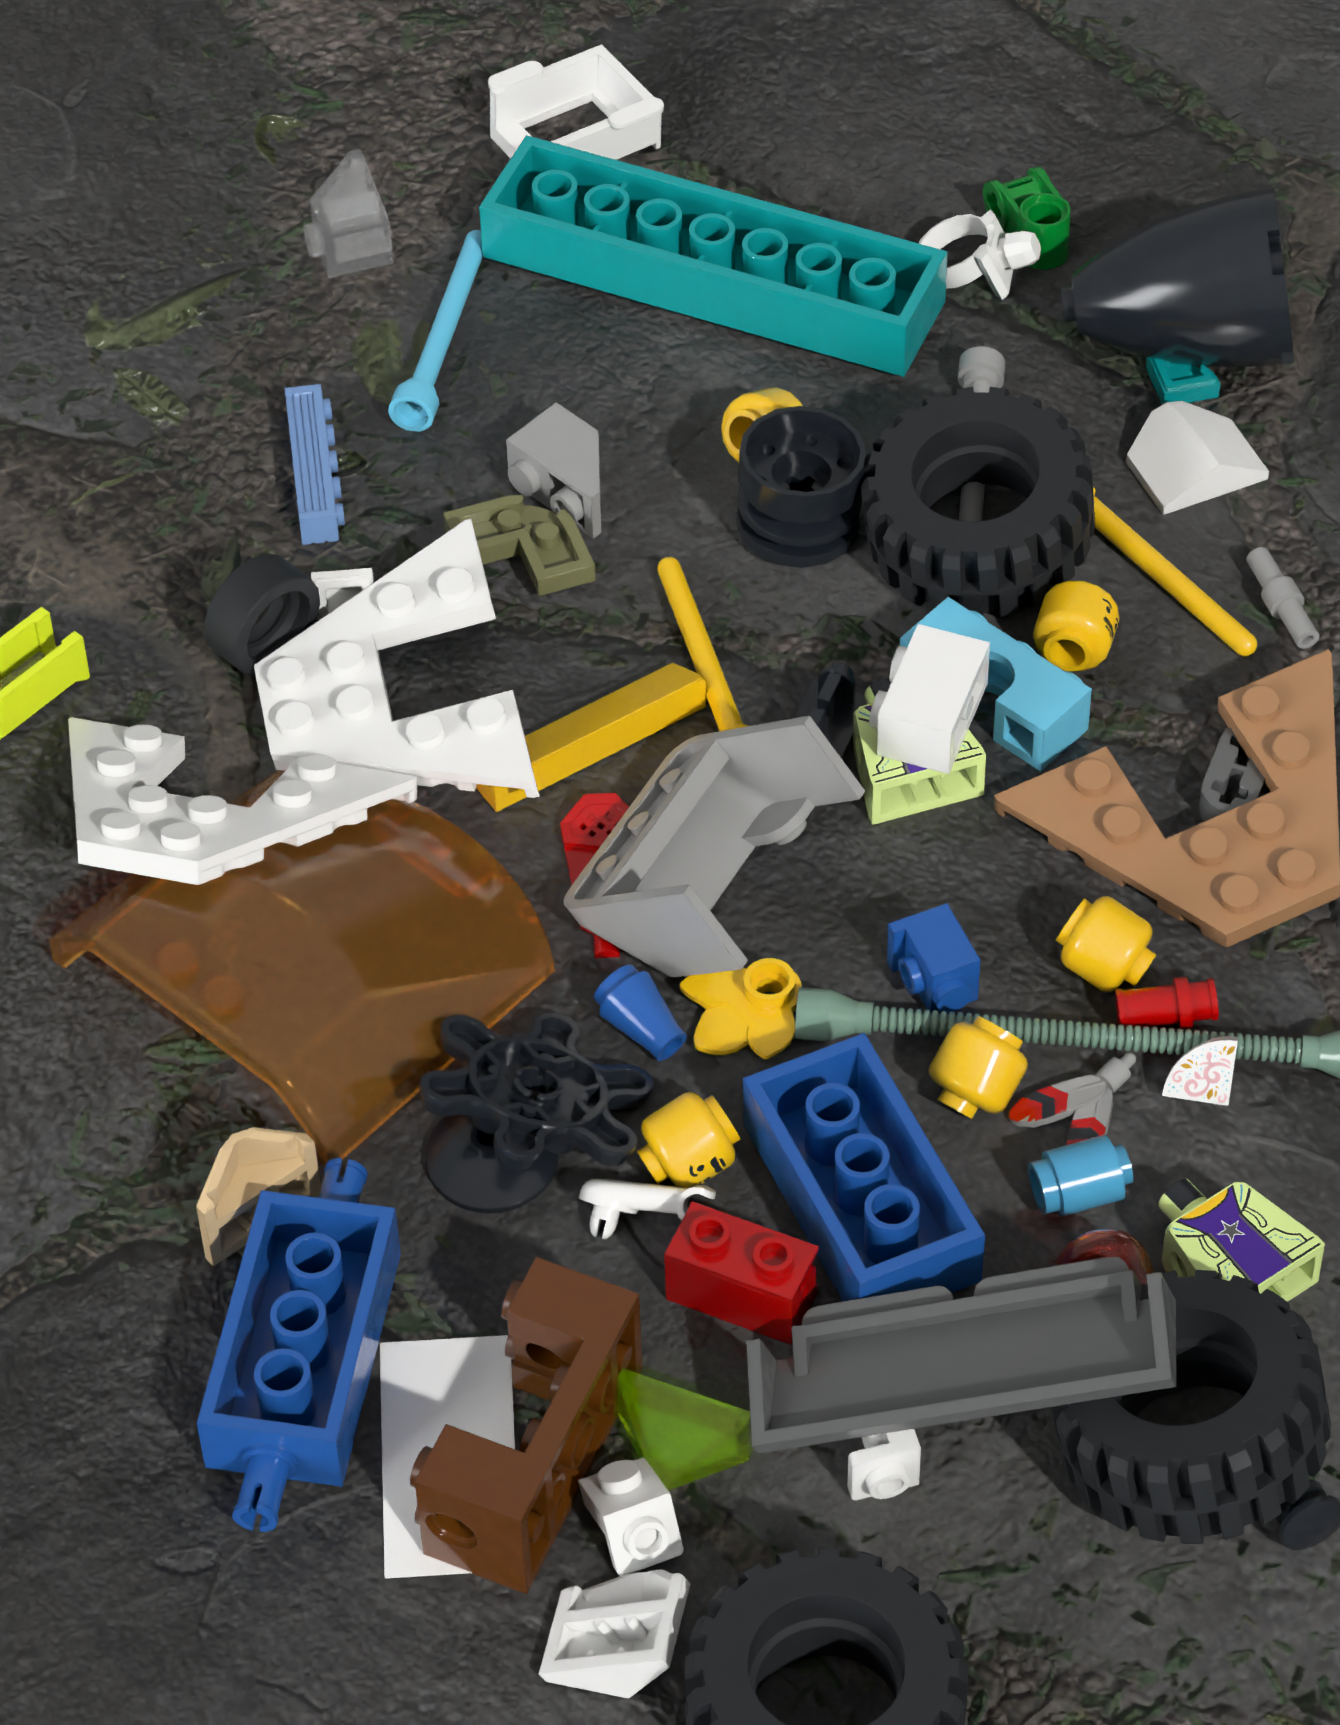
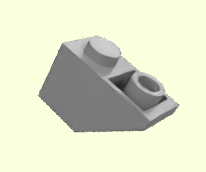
(559, 465)

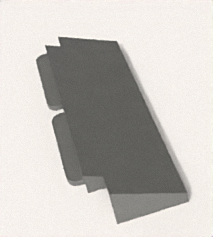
(946, 1360)

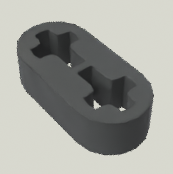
(1225, 773)

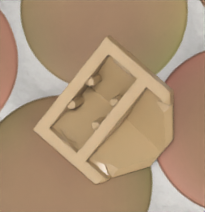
(245, 1166)

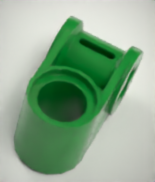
(1034, 207)

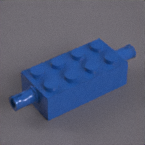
(299, 1341)

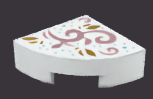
(1204, 1072)

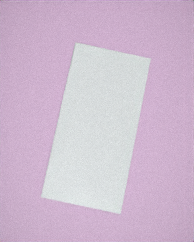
(421, 1391)

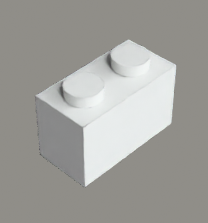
(930, 698)

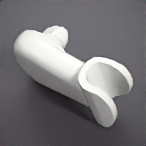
(616, 1195)

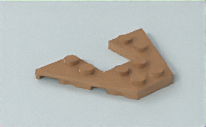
(1236, 868)

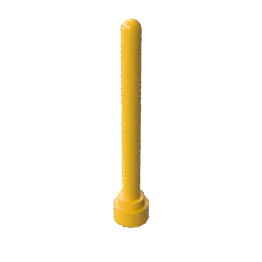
(1173, 580)
(699, 644)

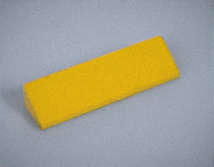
(606, 728)

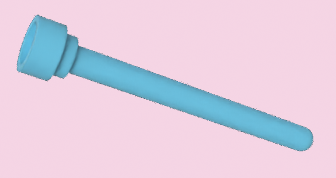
(416, 399)

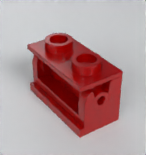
(740, 1272)

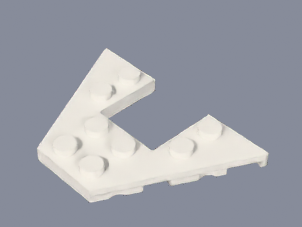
(330, 691)
(143, 830)

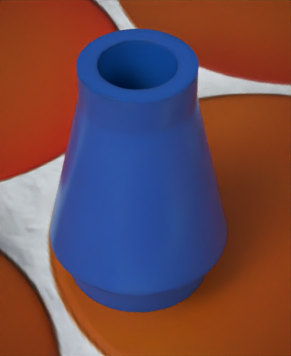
(638, 1010)

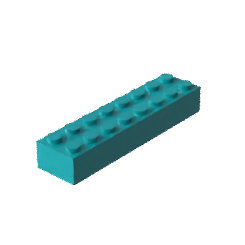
(714, 255)

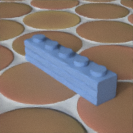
(314, 464)

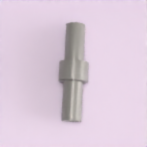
(1282, 597)

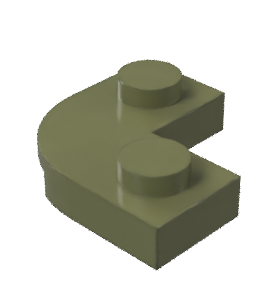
(544, 540)

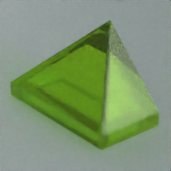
(680, 1430)

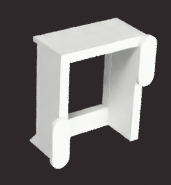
(536, 93)

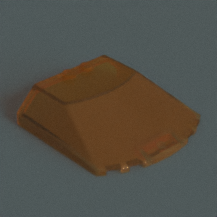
(330, 959)

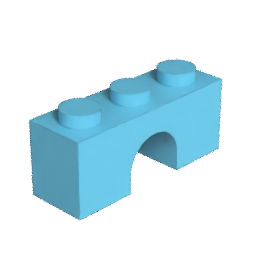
(1038, 703)

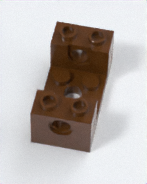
(504, 1506)

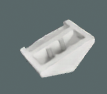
(1191, 457)
(615, 1633)

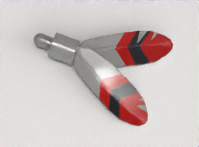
(1085, 1097)

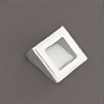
(339, 587)

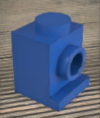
(934, 959)

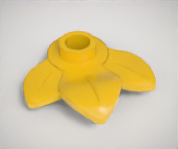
(741, 1013)

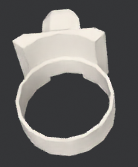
(993, 259)

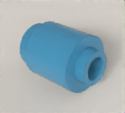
(1080, 1176)

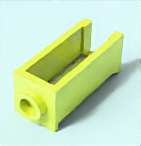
(35, 668)

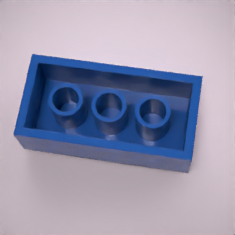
(861, 1174)

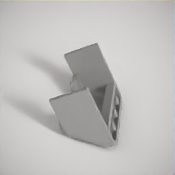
(693, 832)

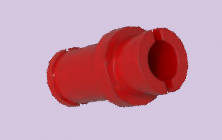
(1168, 1004)

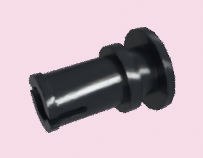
(1309, 1519)

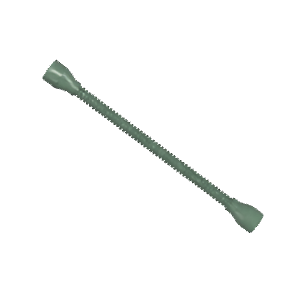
(831, 1015)

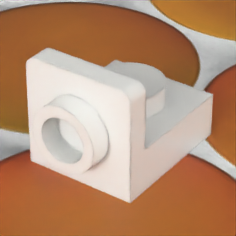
(885, 1465)

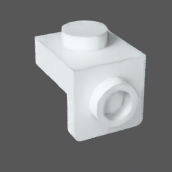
(633, 1514)

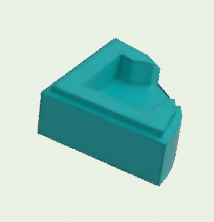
(1182, 381)

